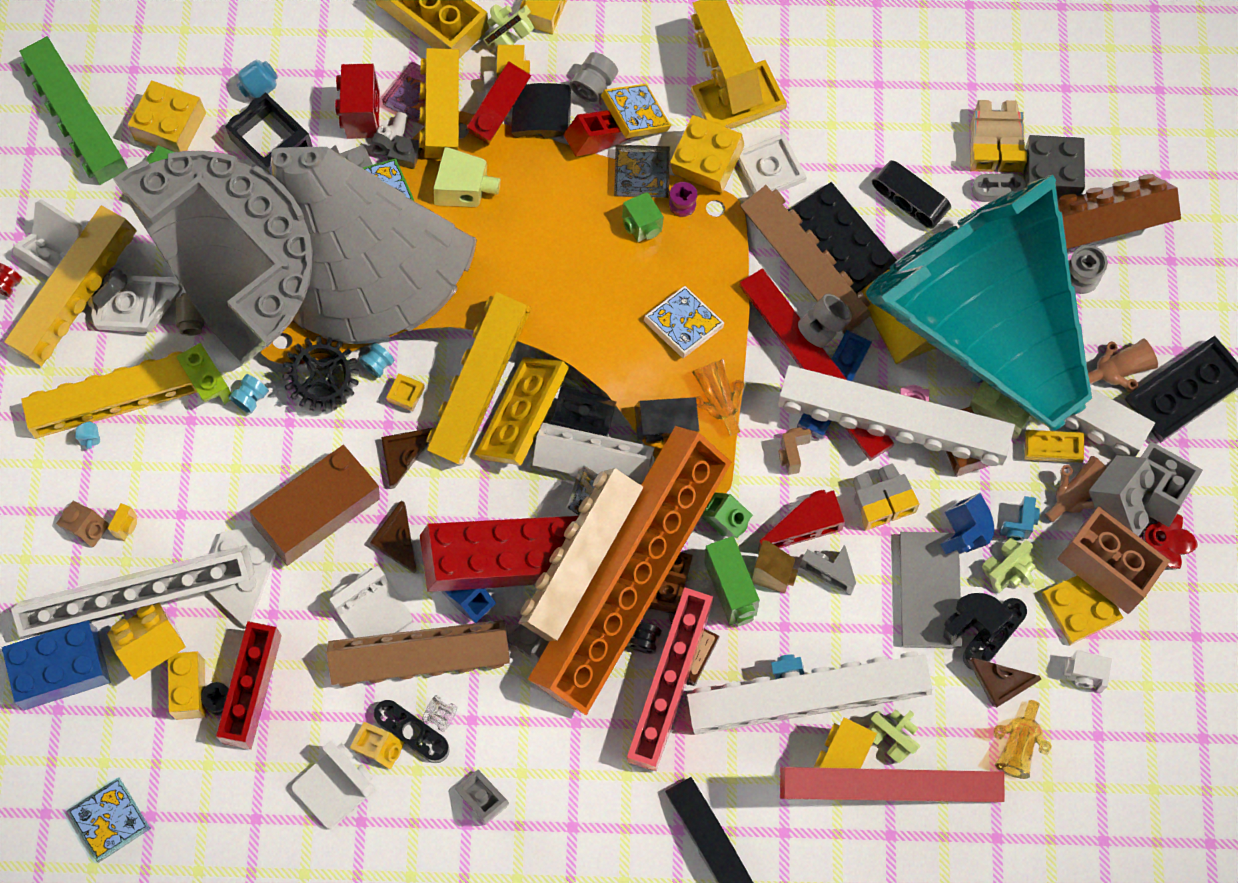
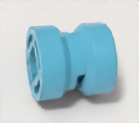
(248, 393)

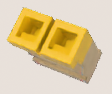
(997, 138)

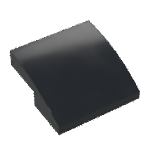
(542, 110)
(583, 411)

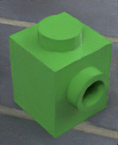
(642, 217)
(726, 515)

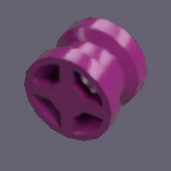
(679, 205)

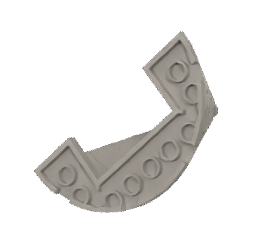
(228, 240)
(375, 252)

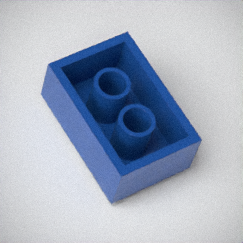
(55, 665)

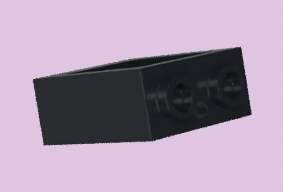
(252, 115)

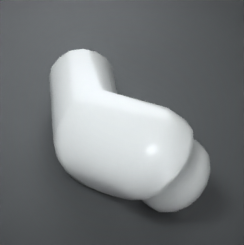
(397, 128)

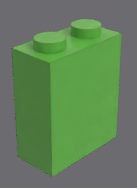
(731, 581)

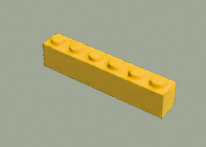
(71, 286)
(479, 378)
(106, 395)

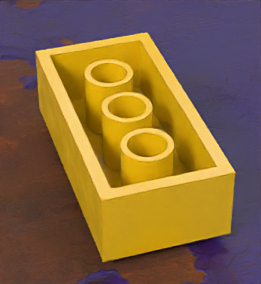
(441, 22)
(726, 54)

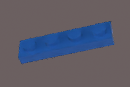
(848, 359)

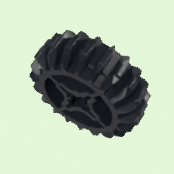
(313, 363)

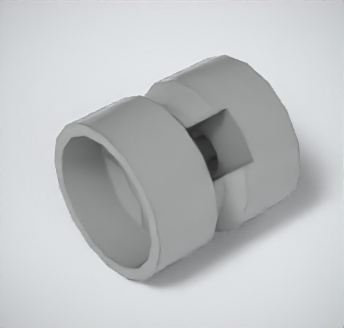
(595, 75)
(1087, 268)
(825, 320)

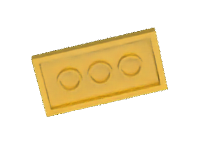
(522, 410)

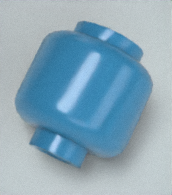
(257, 79)

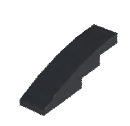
(707, 833)

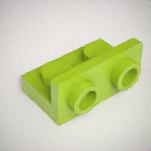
(204, 374)

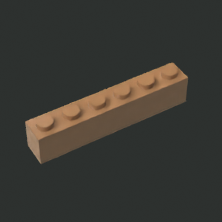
(801, 254)
(418, 653)

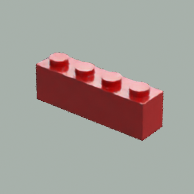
(249, 685)

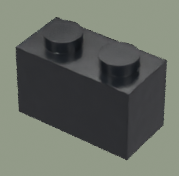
(659, 417)

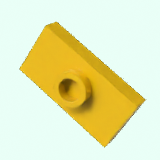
(1054, 446)

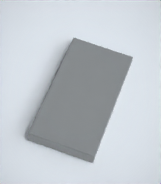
(927, 589)

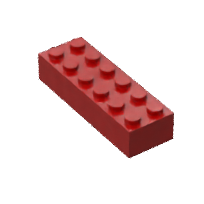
(490, 552)

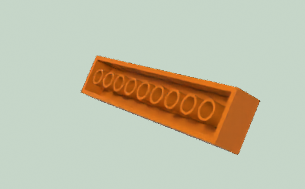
(632, 570)

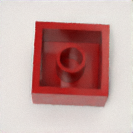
(358, 100)

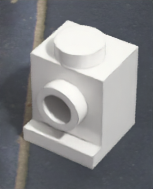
(1088, 670)

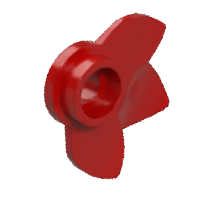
(1173, 540)

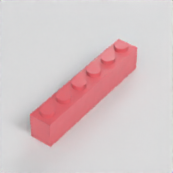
(670, 679)

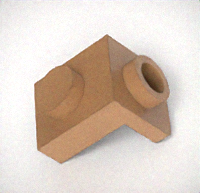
(789, 453)
(83, 523)

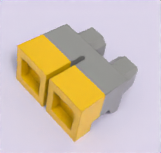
(885, 500)

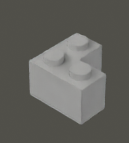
(1172, 483)
(1122, 489)

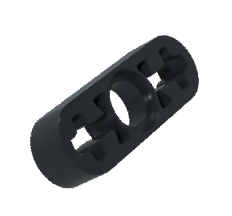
(988, 655)
(389, 726)

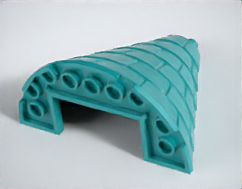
(999, 301)

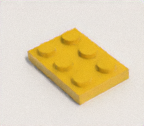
(713, 110)

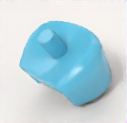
(88, 434)

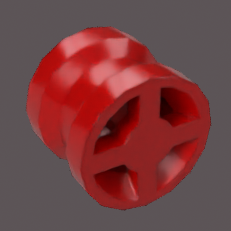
(8, 280)

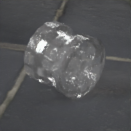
(439, 713)

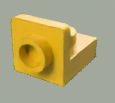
(377, 745)

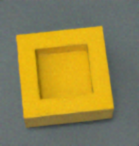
(405, 392)
(123, 522)

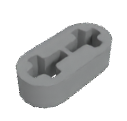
(997, 185)

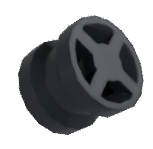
(645, 638)
(214, 705)

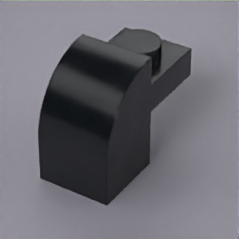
(982, 613)

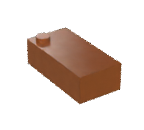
(315, 505)

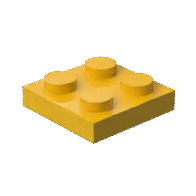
(1080, 609)

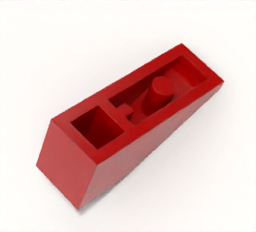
(498, 102)
(593, 133)
(811, 519)

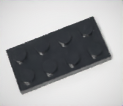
(844, 236)
(1186, 388)

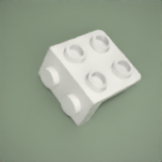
(50, 238)
(370, 605)
(333, 785)

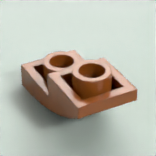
(671, 590)

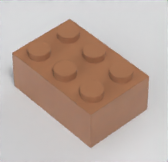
(1113, 560)

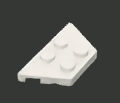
(137, 305)
(244, 597)

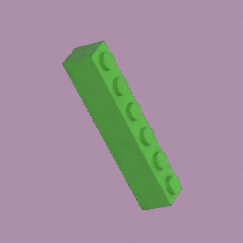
(73, 110)

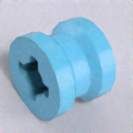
(376, 360)

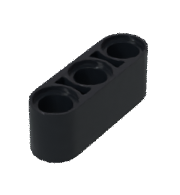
(911, 194)

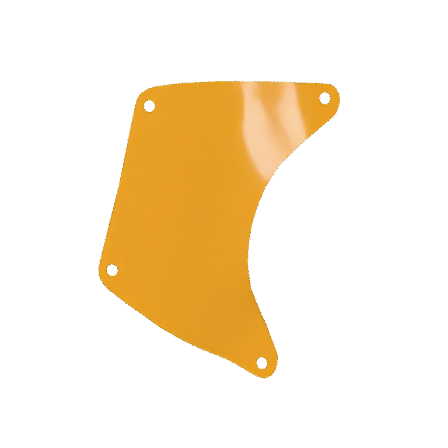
(564, 251)

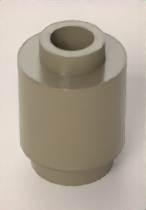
(187, 316)

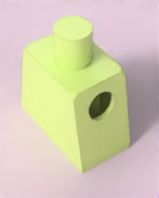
(462, 180)

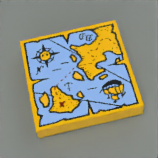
(635, 110)

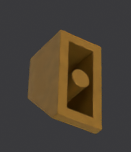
(774, 568)

